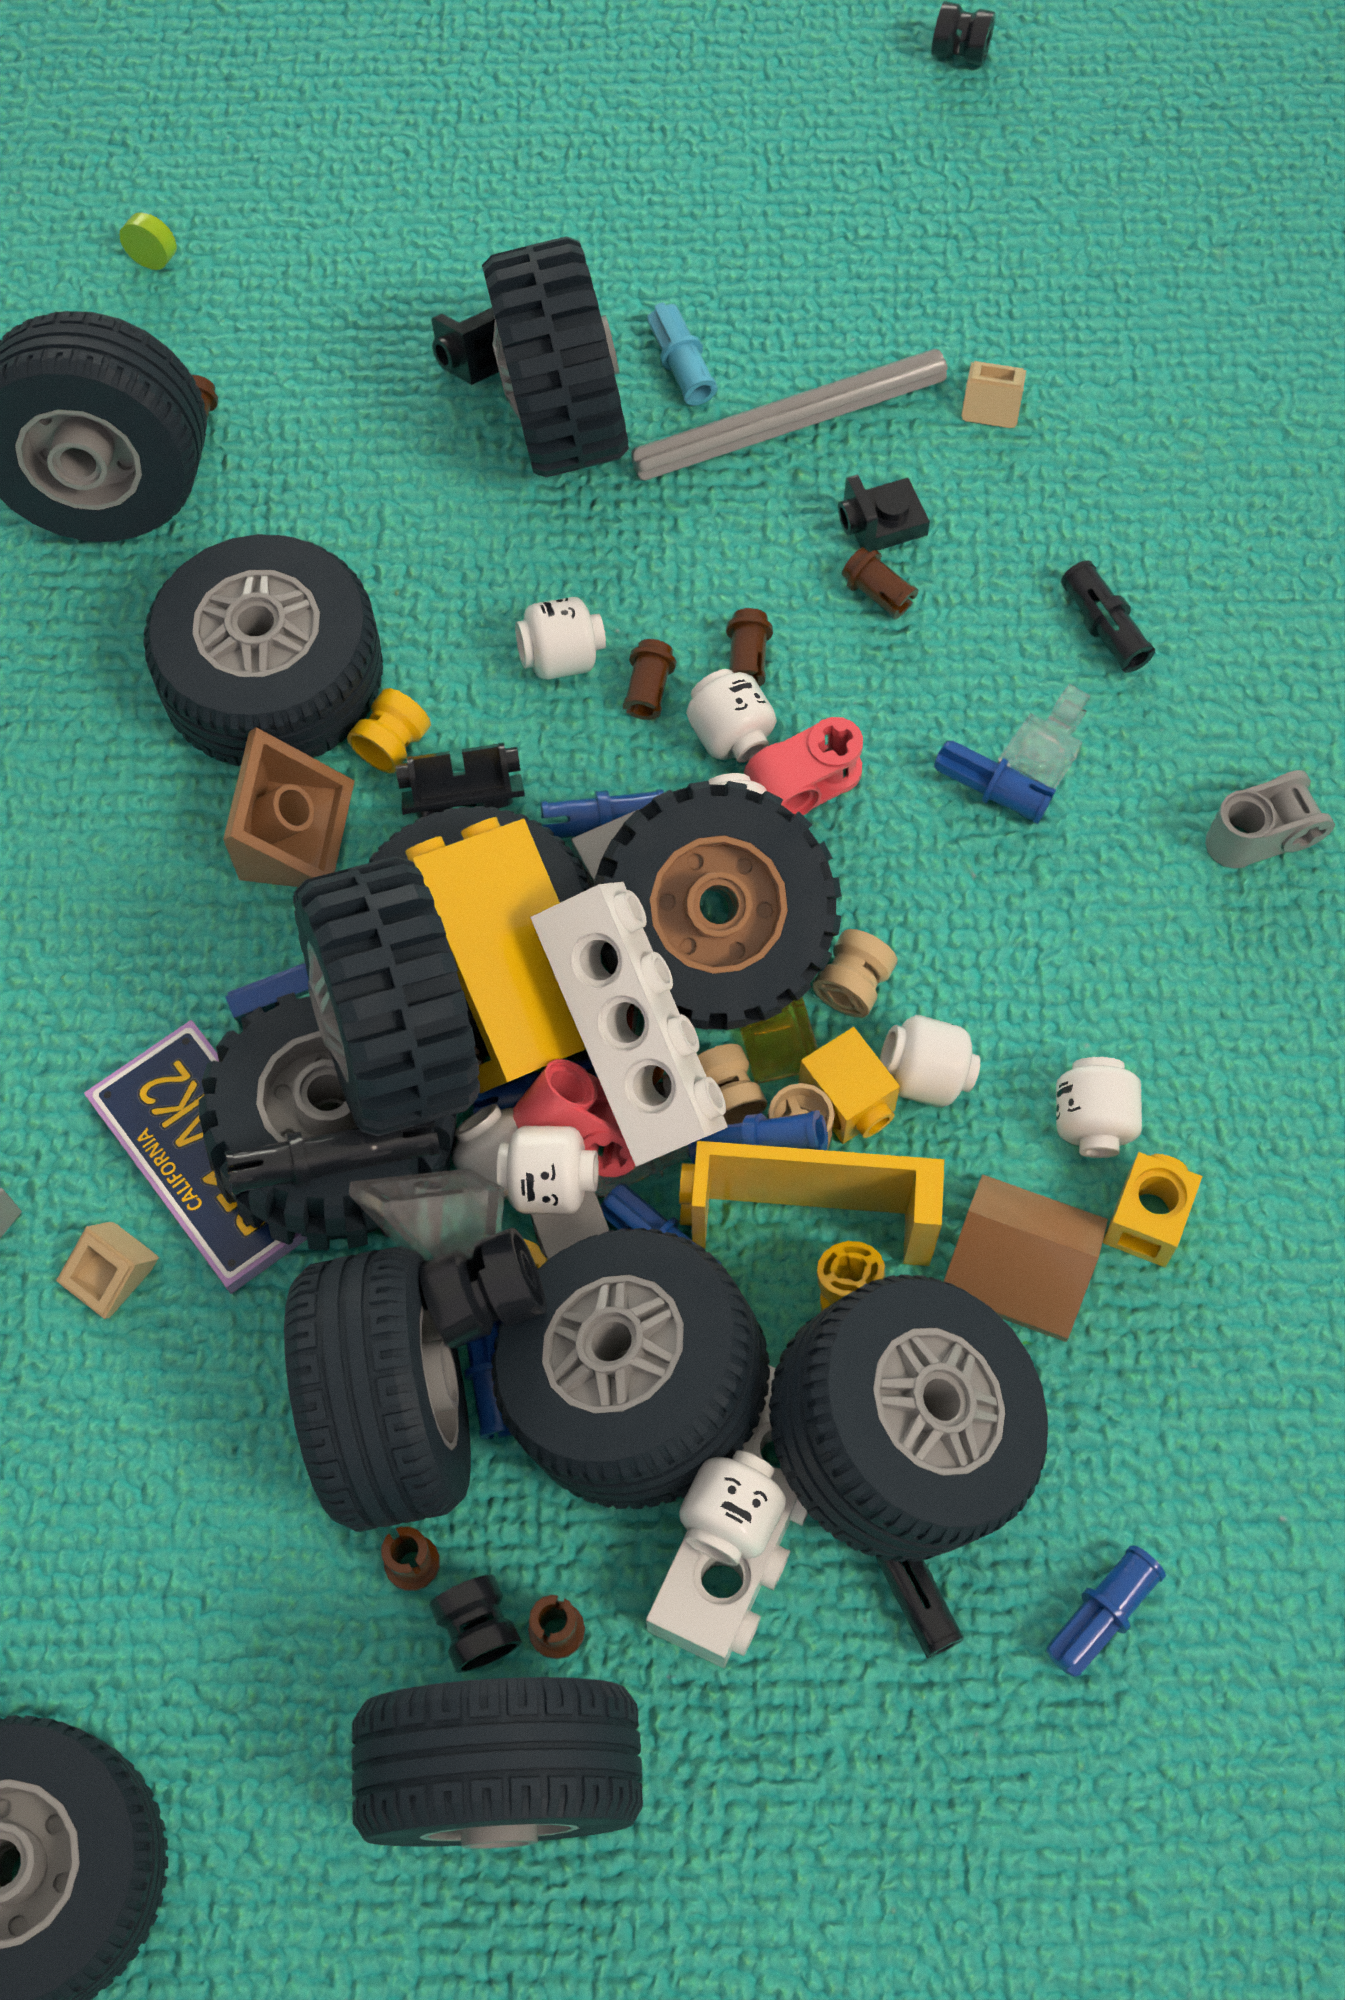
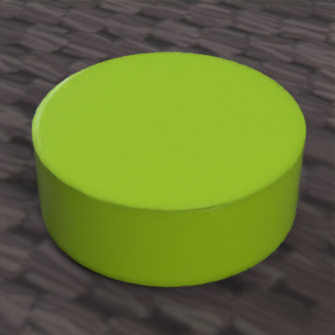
(148, 241)

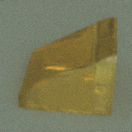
(779, 1043)

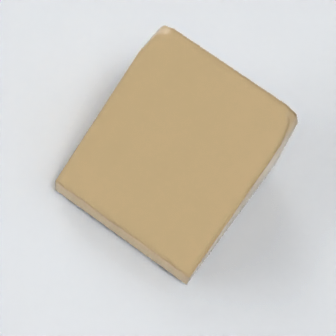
(993, 394)
(106, 1267)

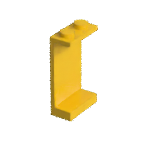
(485, 901)
(817, 1180)

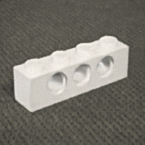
(599, 1001)
(713, 1625)

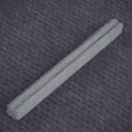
(788, 414)

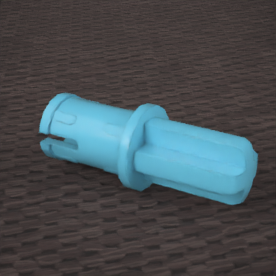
(682, 354)

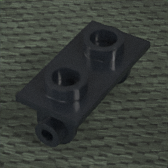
(482, 783)

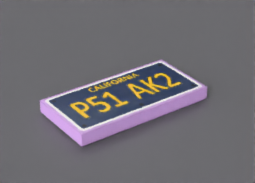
(156, 1119)

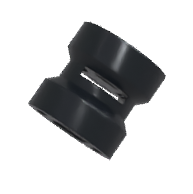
(975, 35)
(475, 1623)

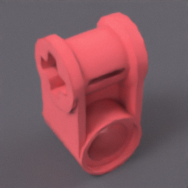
(806, 769)
(574, 1098)

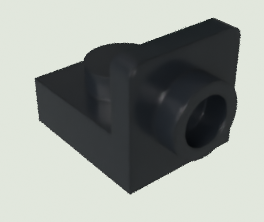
(466, 346)
(882, 513)

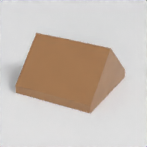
(285, 814)
(1027, 1256)

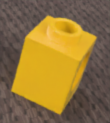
(856, 1084)
(1141, 1231)

